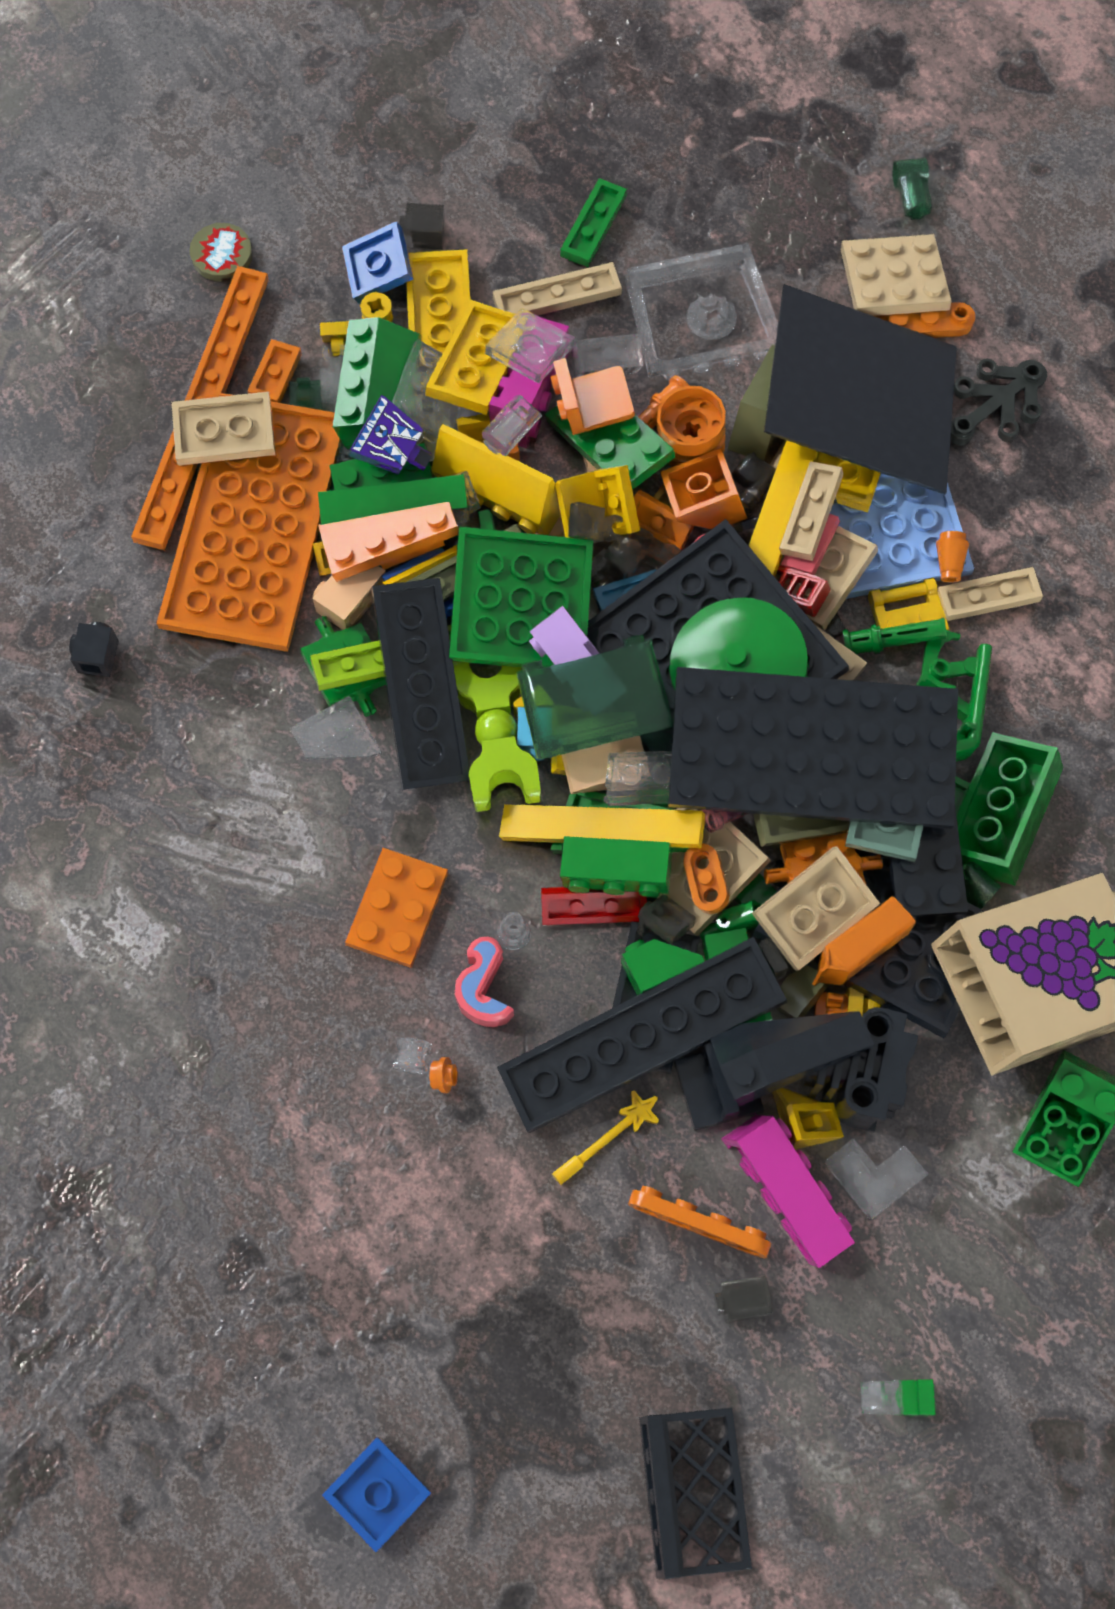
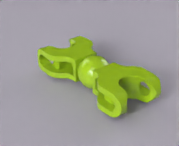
(497, 733)

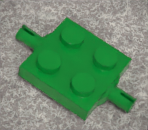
(337, 640)

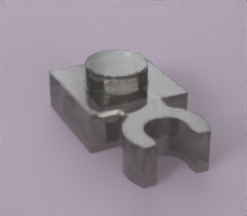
(590, 523)

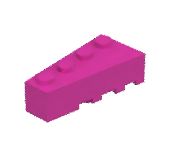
(536, 394)
(791, 1188)

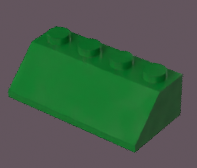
(370, 368)
(1007, 804)

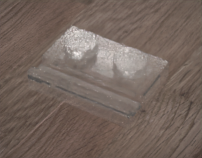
(638, 778)

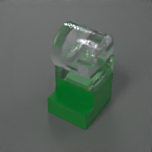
(898, 1397)

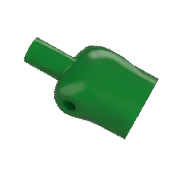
(734, 918)

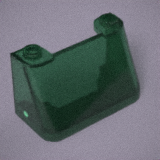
(594, 699)

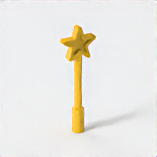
(635, 1113)

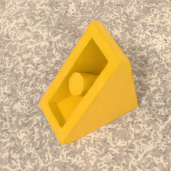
(807, 1118)

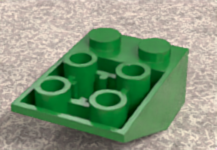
(1069, 1119)

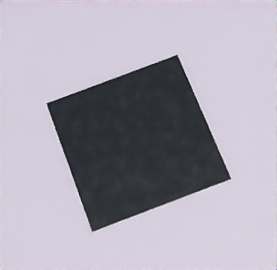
(862, 389)

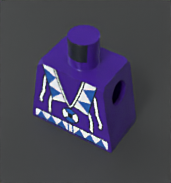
(390, 439)

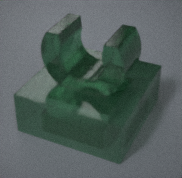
(305, 393)

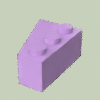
(561, 638)

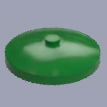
(741, 638)

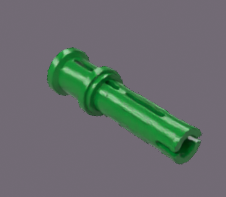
(876, 639)

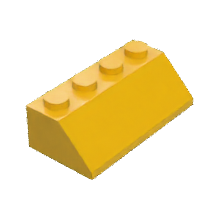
(499, 481)

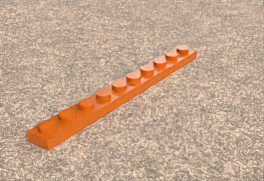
(209, 381)

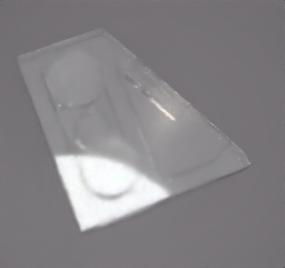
(335, 734)

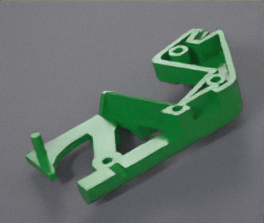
(978, 667)

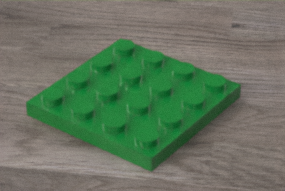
(509, 587)

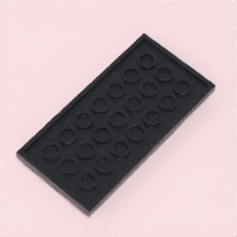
(814, 748)

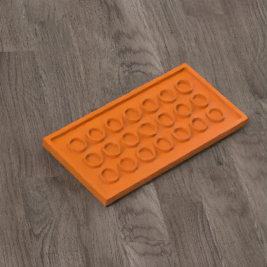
(253, 536)

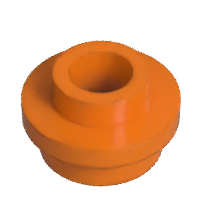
(443, 1075)

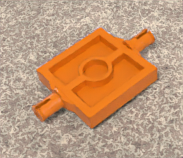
(803, 853)

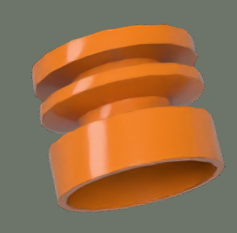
(692, 422)

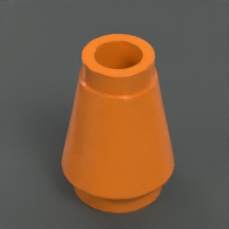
(951, 552)

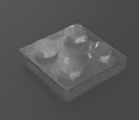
(529, 345)

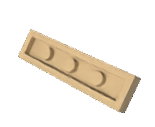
(561, 291)

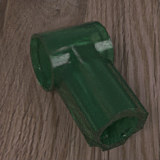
(912, 180)

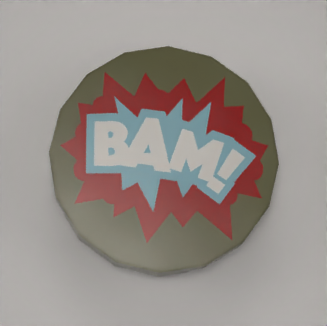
(219, 250)

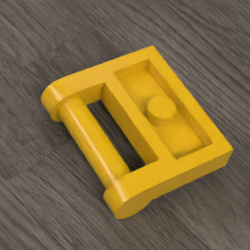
(912, 614)

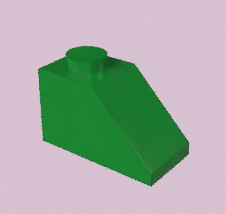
(655, 963)

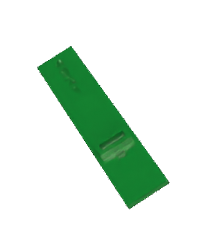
(391, 497)

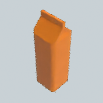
(863, 942)

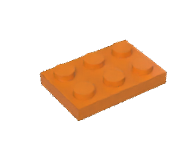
(396, 907)

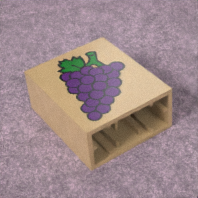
(1035, 972)

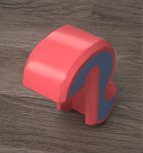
(475, 981)

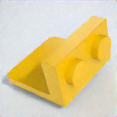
(603, 488)

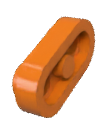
(706, 880)

